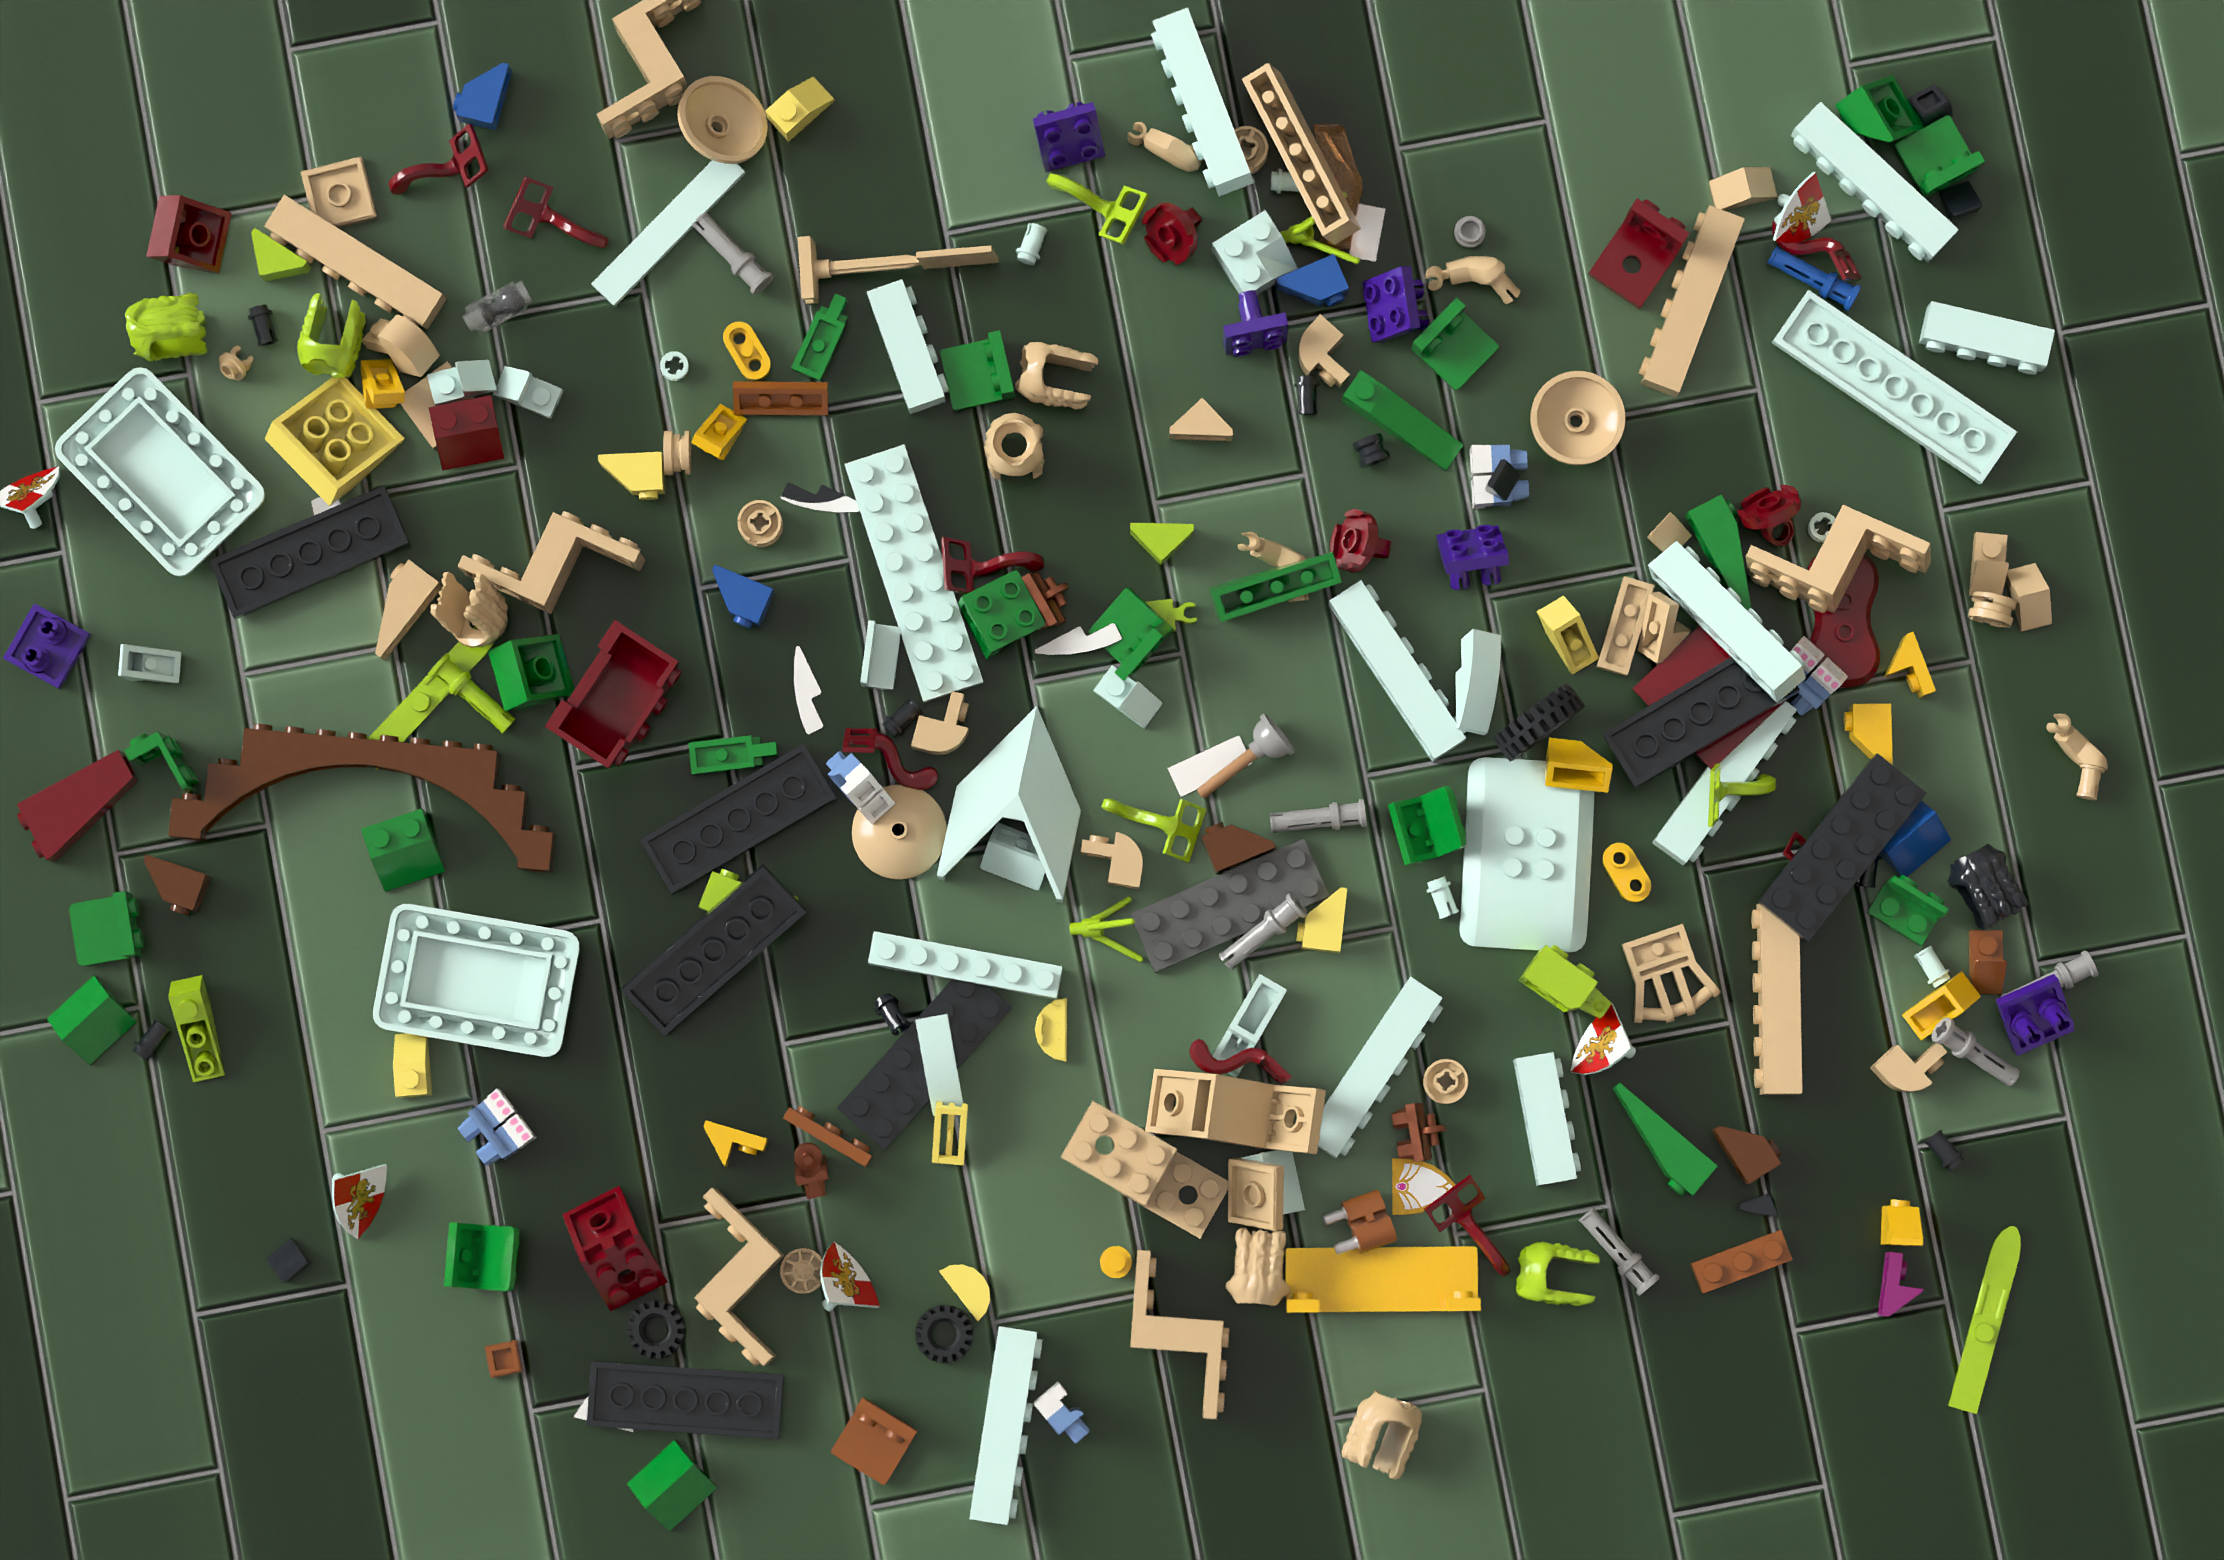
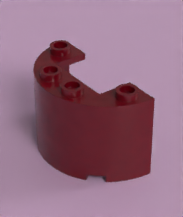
(616, 697)

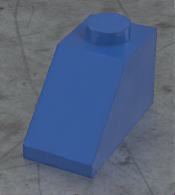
(484, 98)
(1316, 283)
(743, 597)

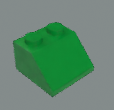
(531, 671)
(403, 849)

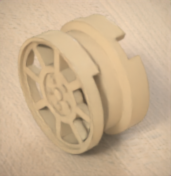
(1253, 147)
(677, 452)
(760, 523)
(1992, 609)
(1445, 1081)
(801, 1270)

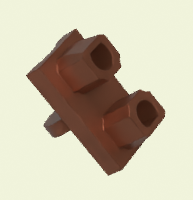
(1047, 597)
(1422, 1132)
(811, 1169)

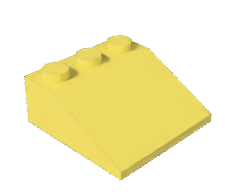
(333, 438)

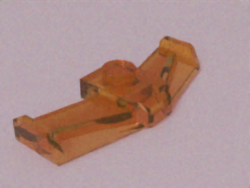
(1337, 153)

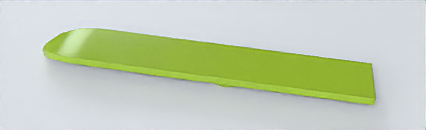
(427, 696)
(1986, 1321)

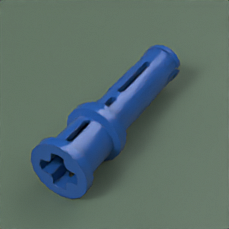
(1827, 284)

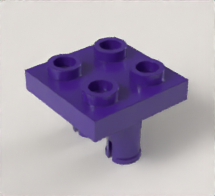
(1068, 136)
(1393, 304)
(1254, 330)
(1472, 550)
(47, 646)
(2035, 1014)

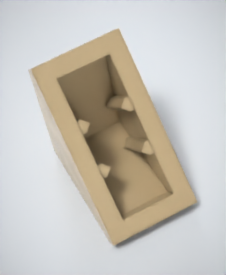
(1743, 188)
(1201, 423)
(2032, 597)

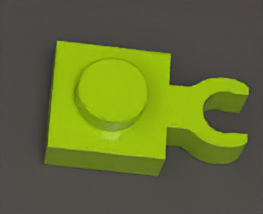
(1170, 614)

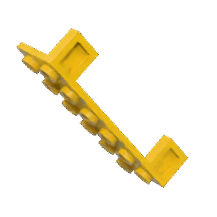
(1382, 1279)

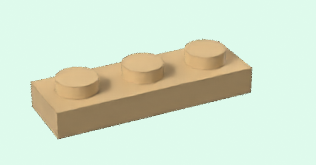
(1624, 626)

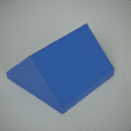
(1915, 841)

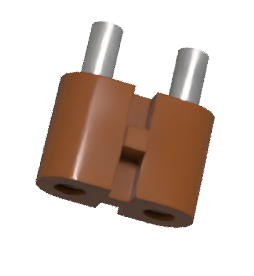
(1367, 1220)

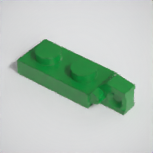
(821, 340)
(729, 754)

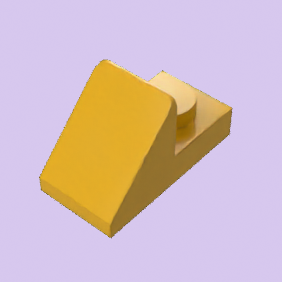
(381, 384)
(719, 432)
(1910, 657)
(725, 1137)

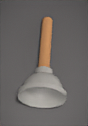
(1267, 741)

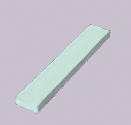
(666, 230)

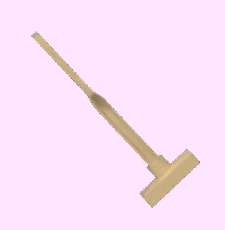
(814, 269)

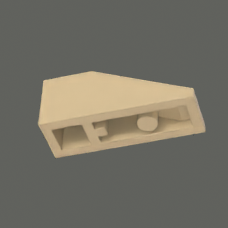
(405, 602)

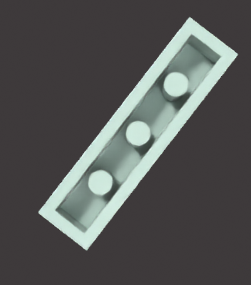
(1986, 337)
(907, 347)
(1545, 1118)

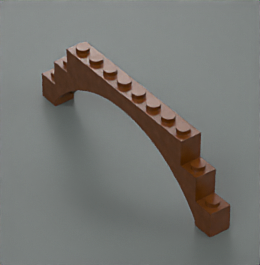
(279, 755)

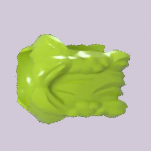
(166, 327)
(326, 358)
(1533, 1266)

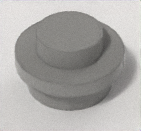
(1469, 231)

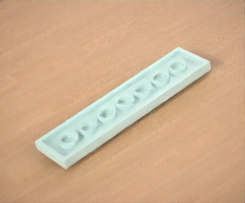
(1894, 387)
(913, 573)

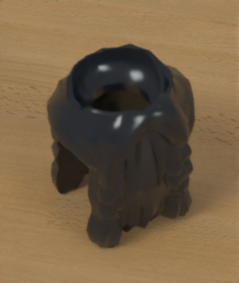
(1987, 886)

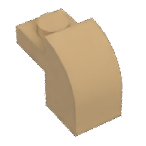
(404, 343)
(1314, 352)
(942, 736)
(1124, 857)
(1902, 1073)

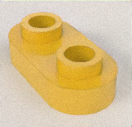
(747, 352)
(1624, 873)

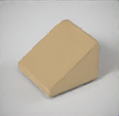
(1668, 532)

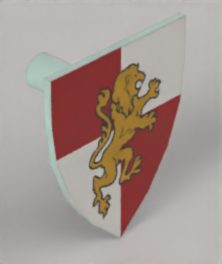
(1803, 212)
(30, 493)
(1602, 1045)
(358, 1198)
(845, 1281)

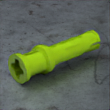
(461, 684)

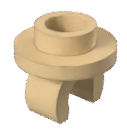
(233, 367)

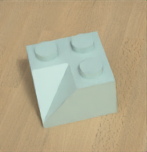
(1254, 255)

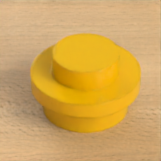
(1115, 1262)

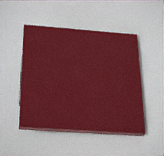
(1686, 662)

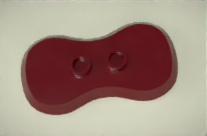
(1847, 633)

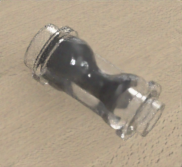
(511, 300)

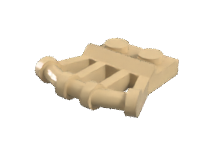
(1658, 955)

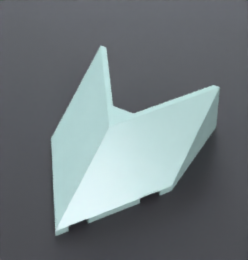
(1021, 783)

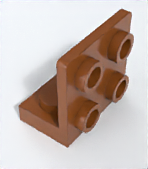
(873, 1441)

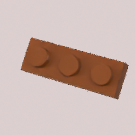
(780, 398)
(829, 1134)
(1741, 1261)

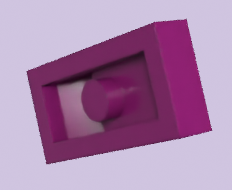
(1892, 1295)

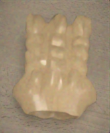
(1032, 384)
(1029, 461)
(481, 607)
(1258, 1268)
(1398, 1439)

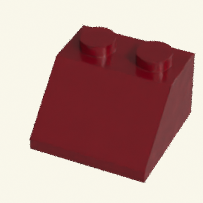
(188, 233)
(466, 432)

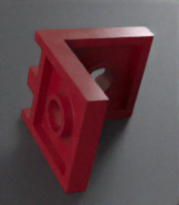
(1649, 240)
(613, 1248)

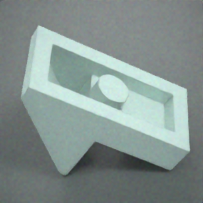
(461, 382)
(528, 392)
(149, 664)
(1128, 697)

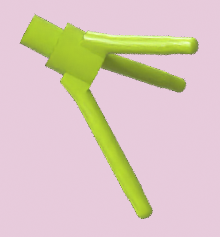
(1304, 234)
(1095, 927)

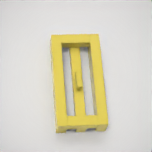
(951, 1110)

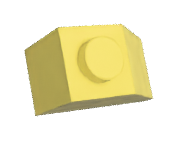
(798, 107)
(637, 472)
(1568, 634)
(1324, 925)
(411, 1066)

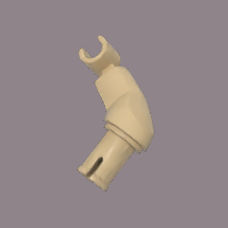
(1166, 147)
(1477, 269)
(1272, 554)
(2081, 752)

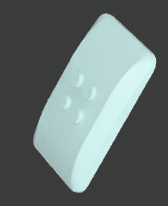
(160, 472)
(1525, 858)
(476, 980)

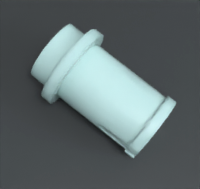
(1282, 181)
(1031, 244)
(1442, 897)
(1932, 967)

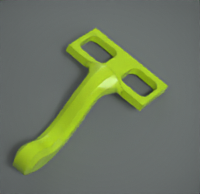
(1109, 209)
(1718, 790)
(1170, 825)

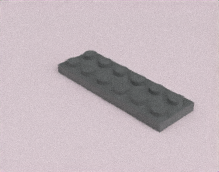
(1226, 905)

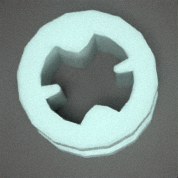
(668, 358)
(1816, 520)

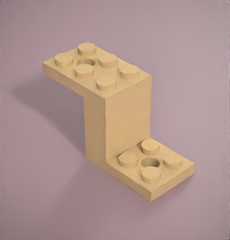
(654, 61)
(1838, 560)
(554, 561)
(1235, 1111)
(1145, 1169)
(738, 1278)
(1179, 1335)

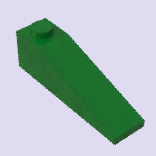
(1401, 420)
(1719, 539)
(1274, 586)
(1675, 1155)

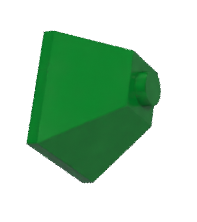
(1879, 111)

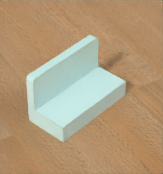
(880, 656)
(1013, 857)

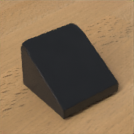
(1931, 105)
(1960, 200)
(1502, 480)
(1760, 1205)
(288, 1260)

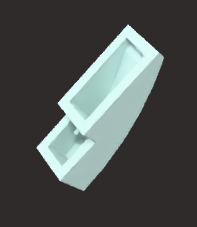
(1477, 680)
(1250, 1019)
(939, 1060)

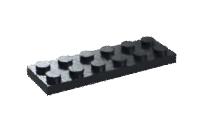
(309, 552)
(1687, 721)
(737, 819)
(1841, 847)
(713, 949)
(897, 1084)
(685, 1400)

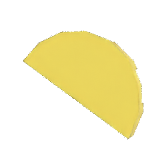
(1052, 1029)
(969, 1287)

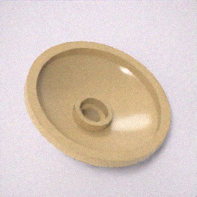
(729, 109)
(1580, 396)
(913, 850)

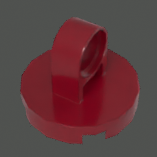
(1171, 232)
(1768, 509)
(1357, 541)

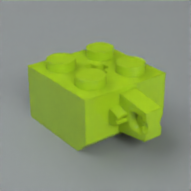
(1564, 983)

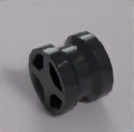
(1371, 450)

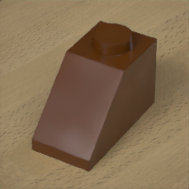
(1233, 846)
(178, 884)
(1748, 1152)

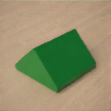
(91, 1020)
(671, 1486)

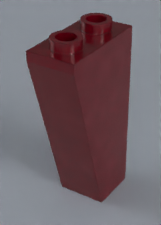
(75, 804)

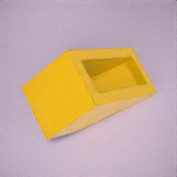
(1870, 729)
(1576, 766)
(1945, 1001)
(1901, 1224)

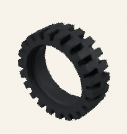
(1538, 722)

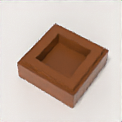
(504, 1358)

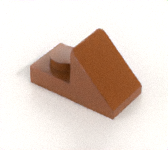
(1986, 961)

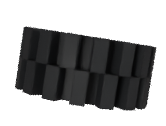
(636, 1329)
(930, 1348)

